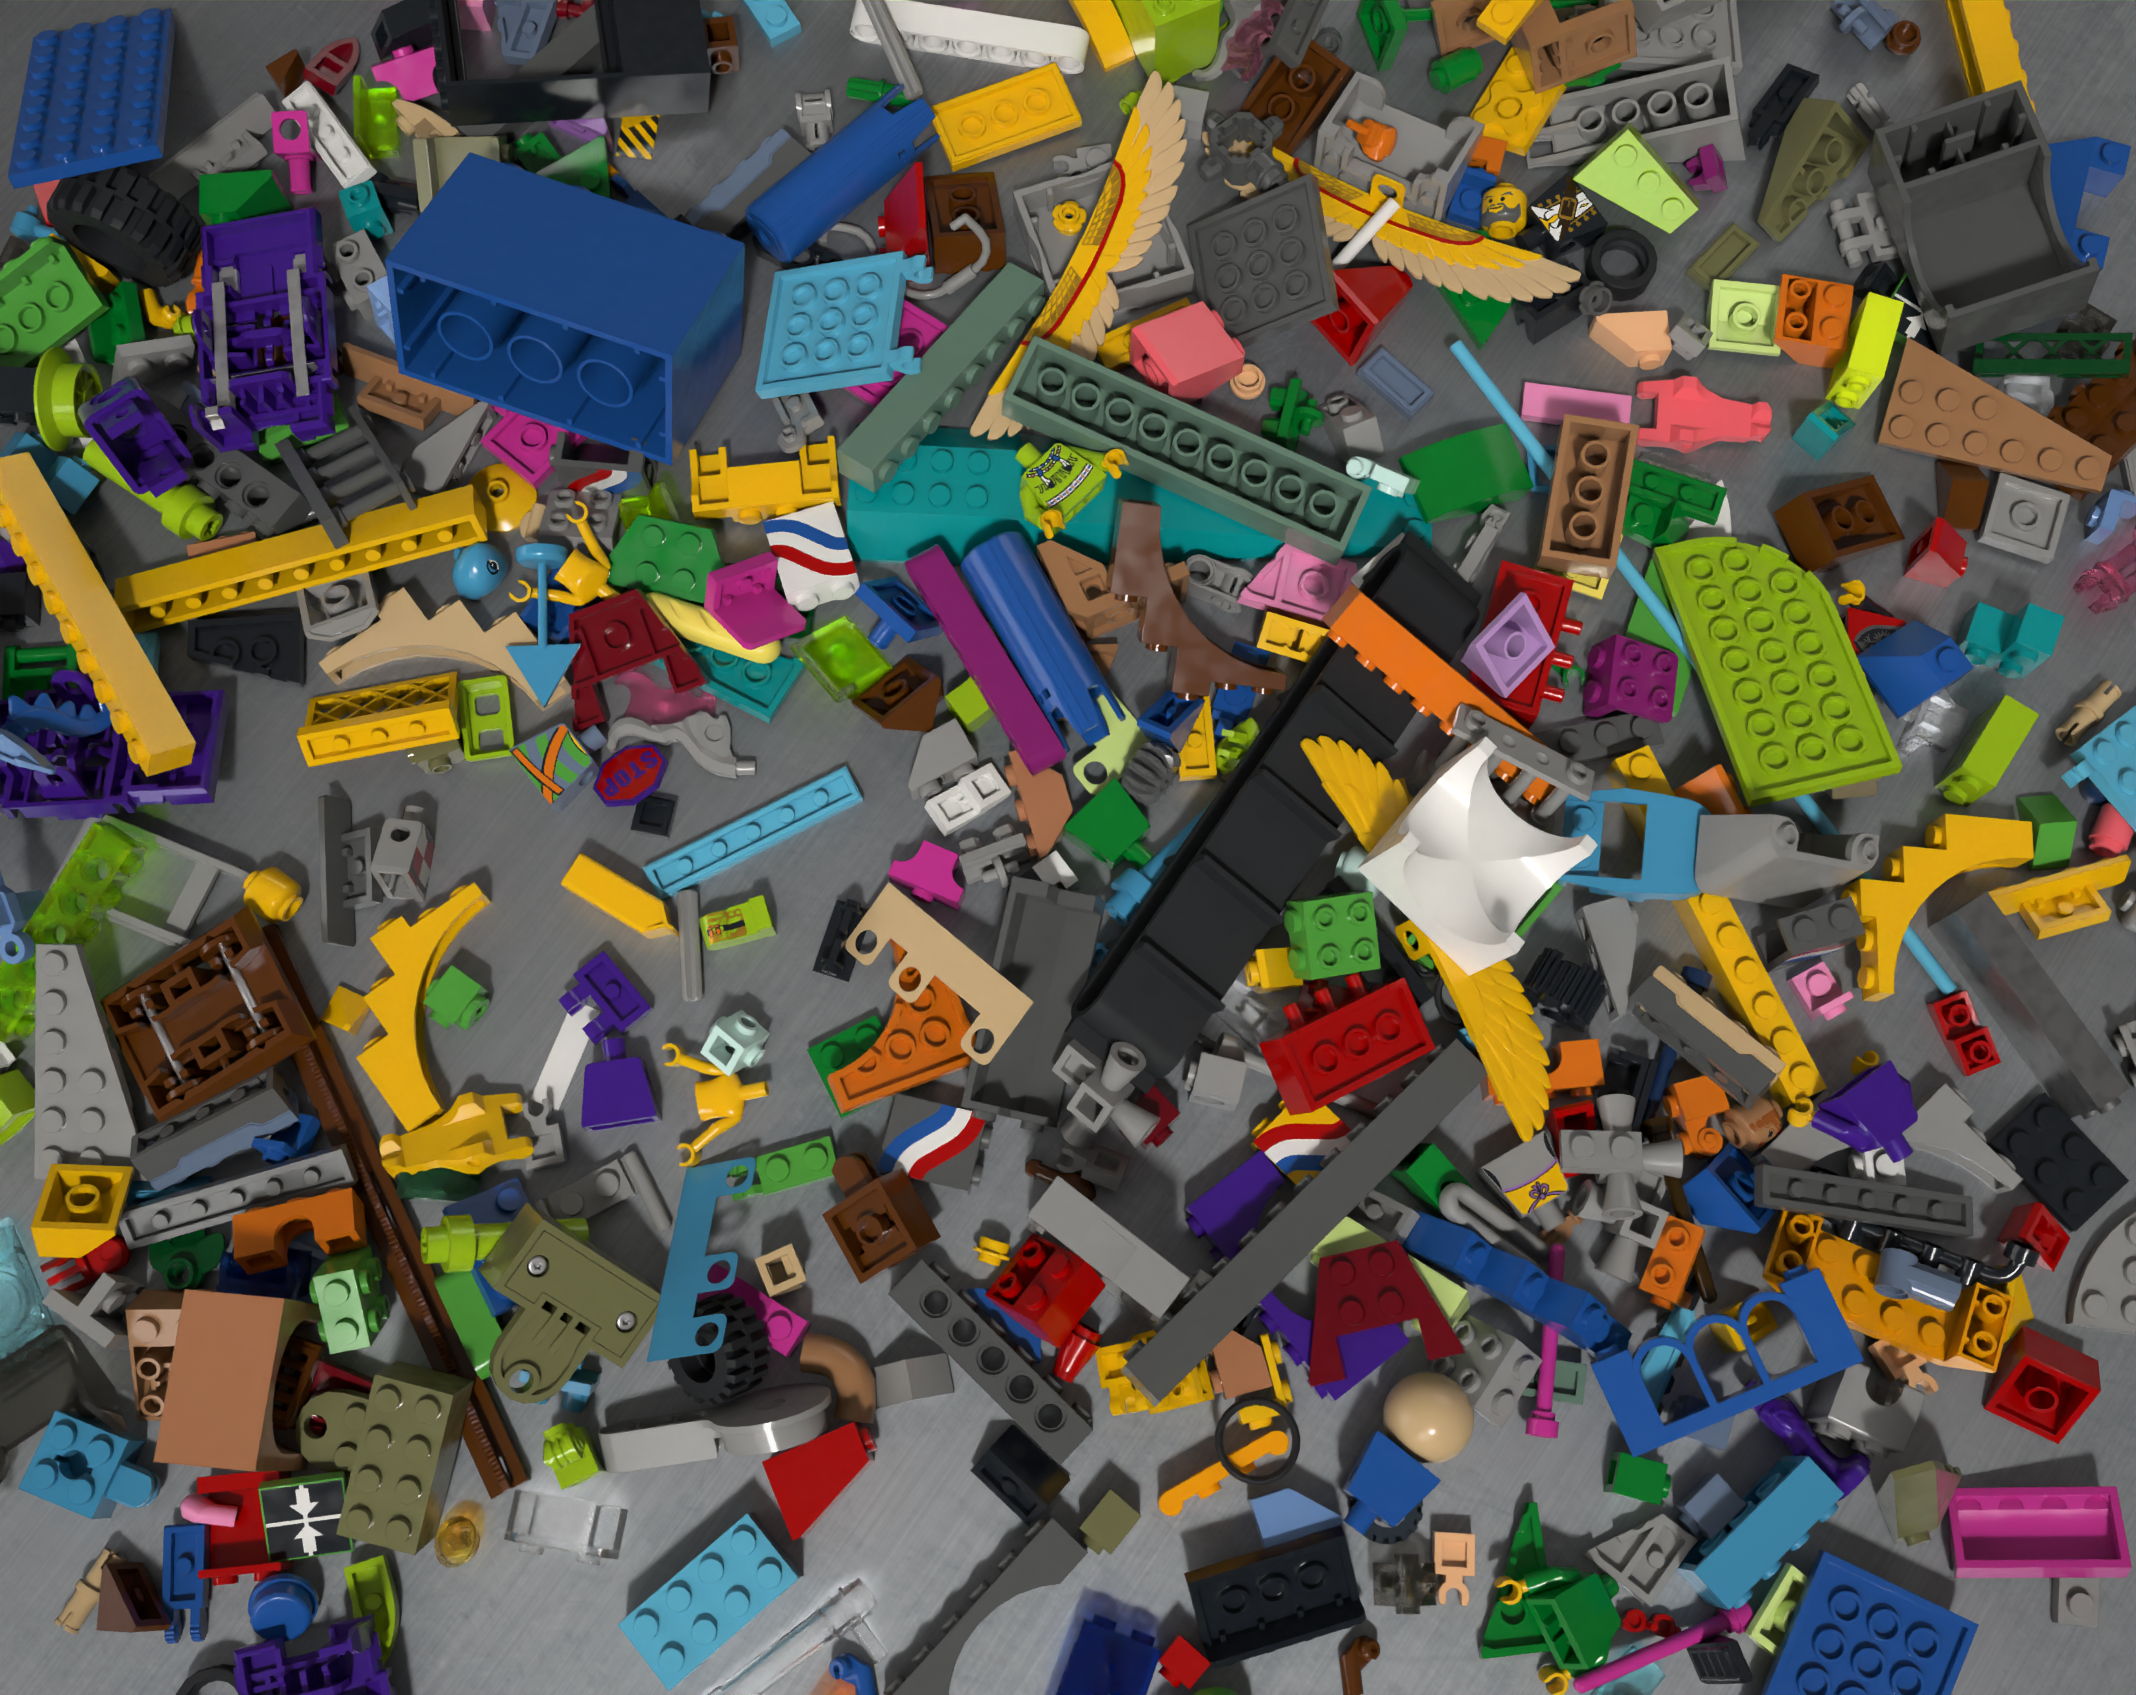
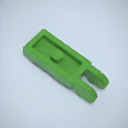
(789, 1168)

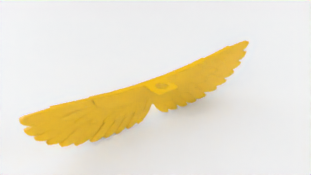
(1486, 1000)

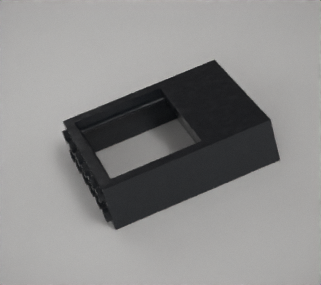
(649, 57)

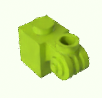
(571, 1454)

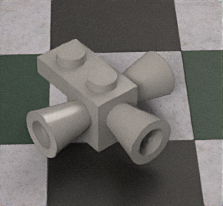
(1103, 1094)
(1618, 1156)
(1629, 1234)

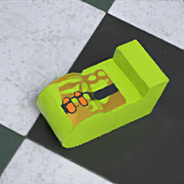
(737, 924)

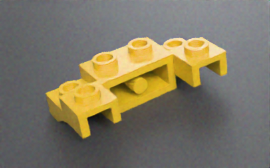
(763, 489)

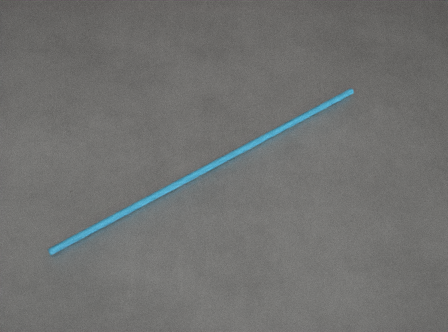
(1670, 625)

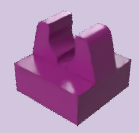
(1713, 170)

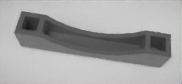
(1041, 1563)

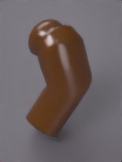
(1353, 1660)

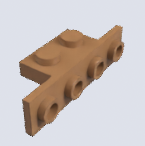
(397, 394)

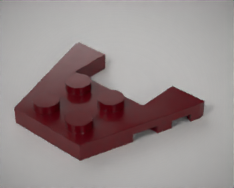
(618, 639)
(1368, 1292)

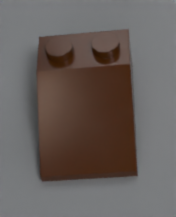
(1299, 95)
(947, 200)
(1838, 524)

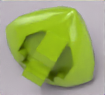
(1235, 744)

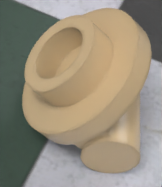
(531, 523)

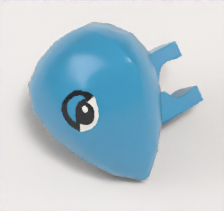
(478, 570)

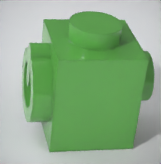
(456, 1000)

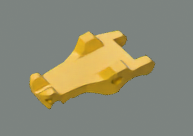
(461, 1140)

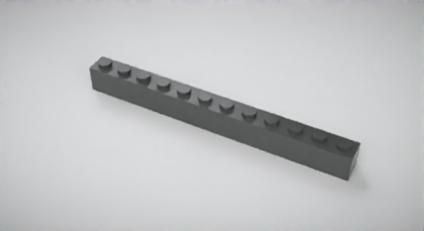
(1302, 1224)

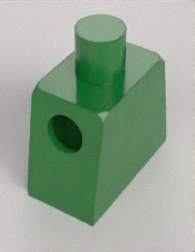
(1111, 828)
(1424, 1173)

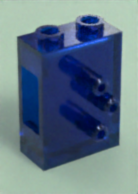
(1109, 1661)

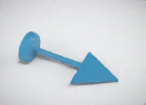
(543, 663)

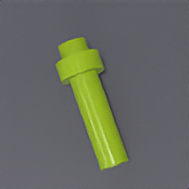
(184, 509)
(461, 1242)

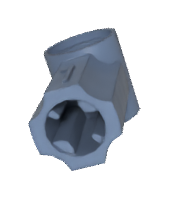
(1903, 1278)

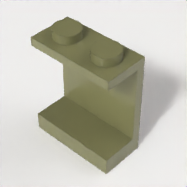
(440, 156)

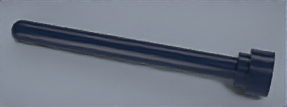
(1699, 982)

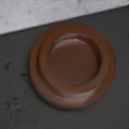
(1903, 38)

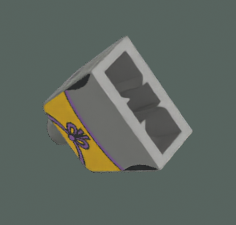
(1528, 1181)

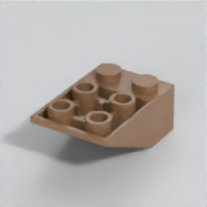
(152, 1335)

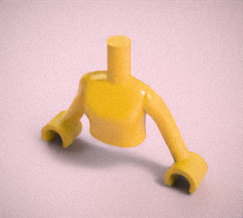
(579, 573)
(715, 1098)

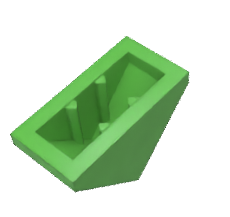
(2052, 831)

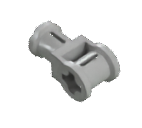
(815, 118)

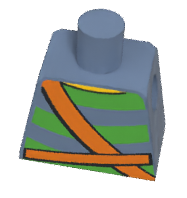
(560, 762)

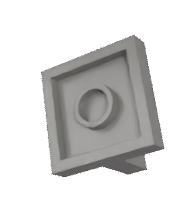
(101, 1310)

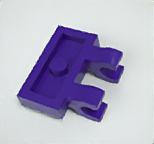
(611, 992)

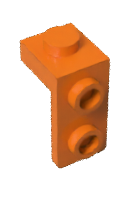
(1672, 1264)

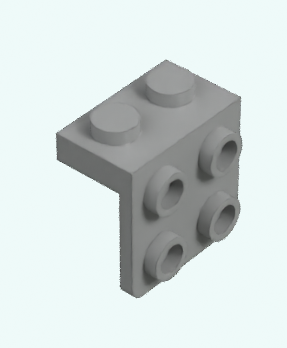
(602, 519)
(1491, 1370)

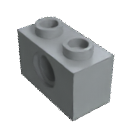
(1215, 1081)

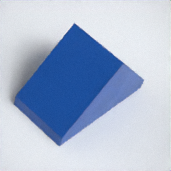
(1170, 720)

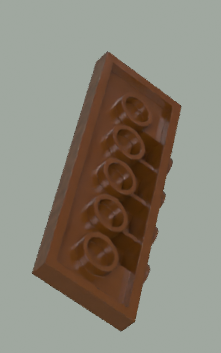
(2102, 415)

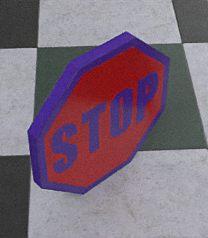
(630, 775)

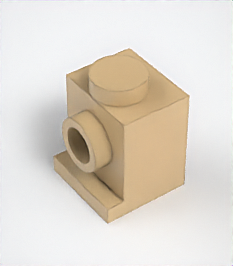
(781, 1271)

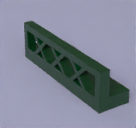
(2056, 367)

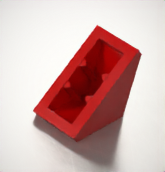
(2039, 1229)

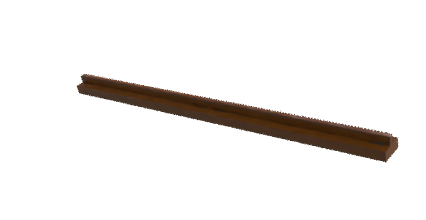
(400, 1246)

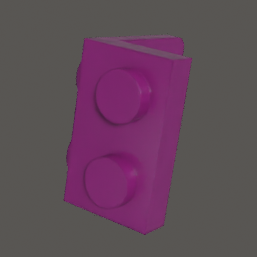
(1630, 679)

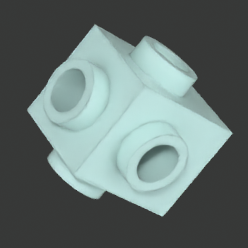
(735, 1042)

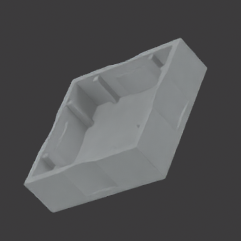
(1158, 278)
(1123, 1262)

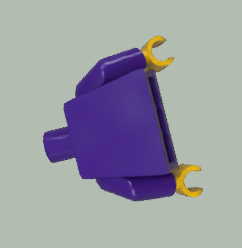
(1866, 1110)

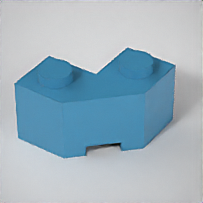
(66, 477)

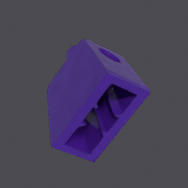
(618, 1091)

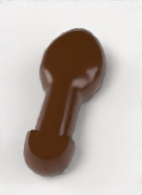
(1035, 1169)

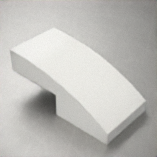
(967, 800)

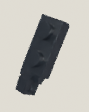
(1780, 104)

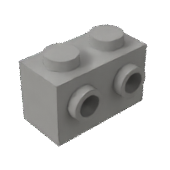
(357, 266)

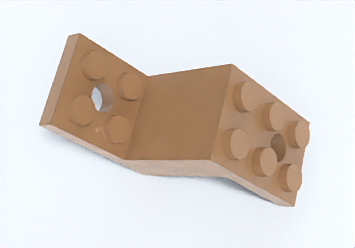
(1546, 48)

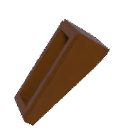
(287, 1416)

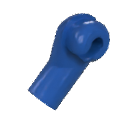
(855, 1672)

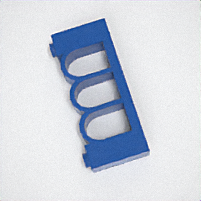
(1817, 1319)

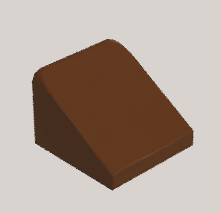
(287, 72)

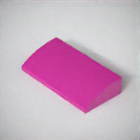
(2037, 1533)

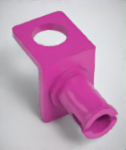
(295, 152)

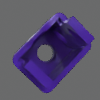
(150, 454)

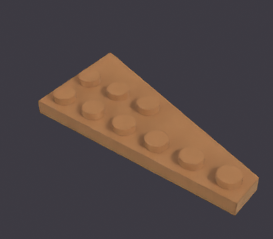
(1962, 419)

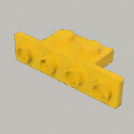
(2063, 899)

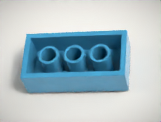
(1772, 1522)

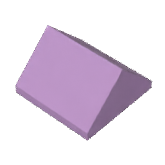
(1509, 647)

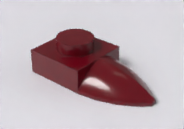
(333, 65)

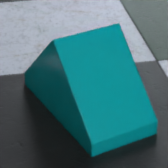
(1823, 430)

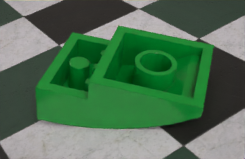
(1467, 473)

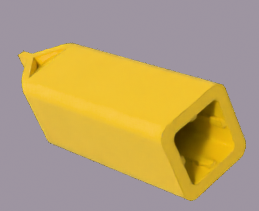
(619, 898)

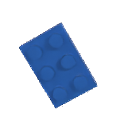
(493, 1205)

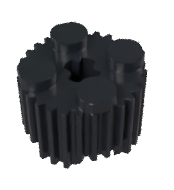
(1564, 990)

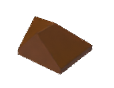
(903, 698)

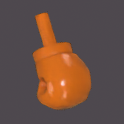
(1375, 138)

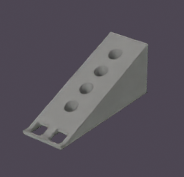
(1670, 109)

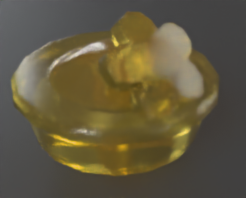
(456, 1541)

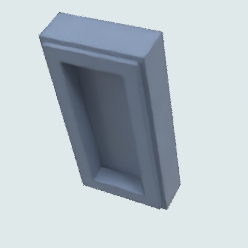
(1395, 383)

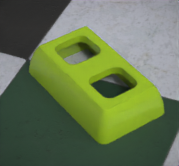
(474, 725)

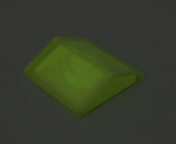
(841, 659)

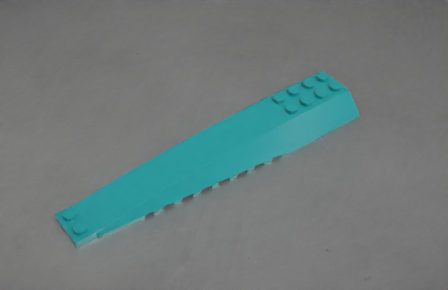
(968, 490)

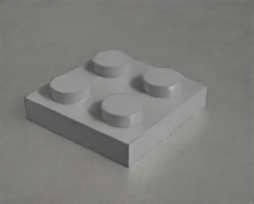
(2024, 518)

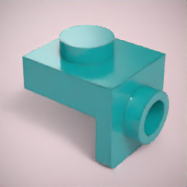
(365, 210)

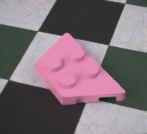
(1298, 586)

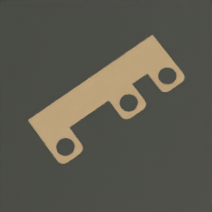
(942, 955)

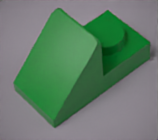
(1654, 525)

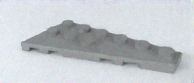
(79, 1081)

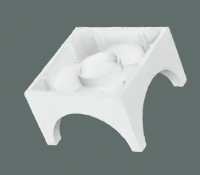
(1468, 863)

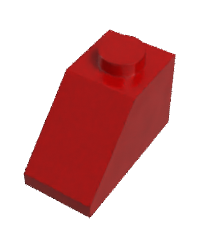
(1937, 555)

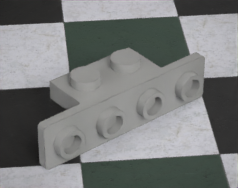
(223, 148)

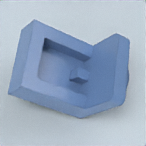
(2105, 513)

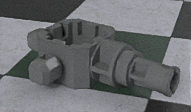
(1260, 167)

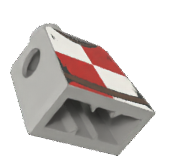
(404, 856)

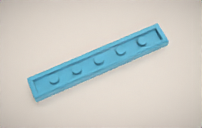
(753, 834)

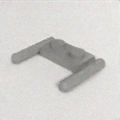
(605, 1190)

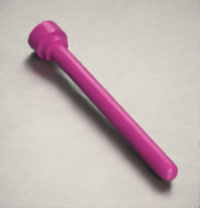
(1542, 1419)
(1728, 1620)

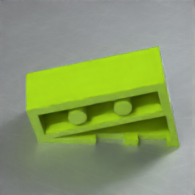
(1638, 180)

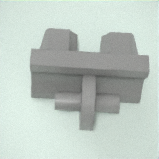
(996, 859)

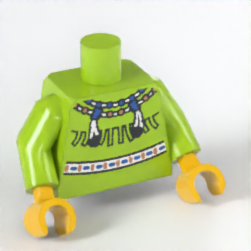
(1062, 482)

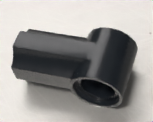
(397, 196)

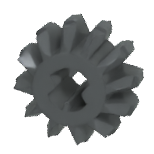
(1151, 772)

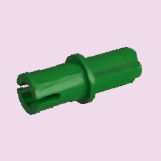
(873, 90)

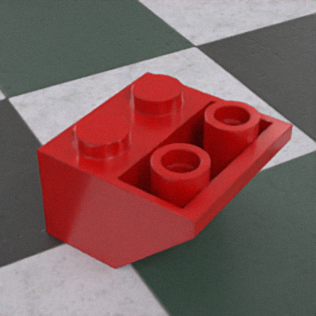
(1046, 1289)

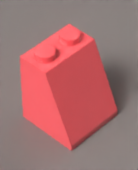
(1186, 353)

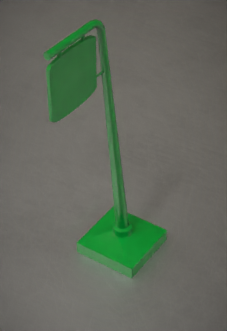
(1386, 25)

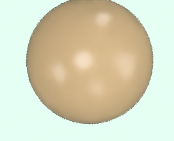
(1428, 1417)

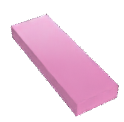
(1550, 403)

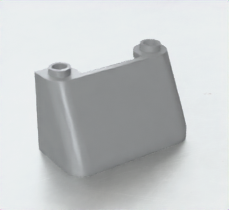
(1424, 159)
(1773, 864)

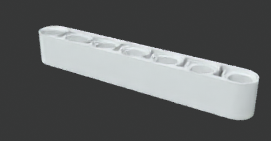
(979, 35)

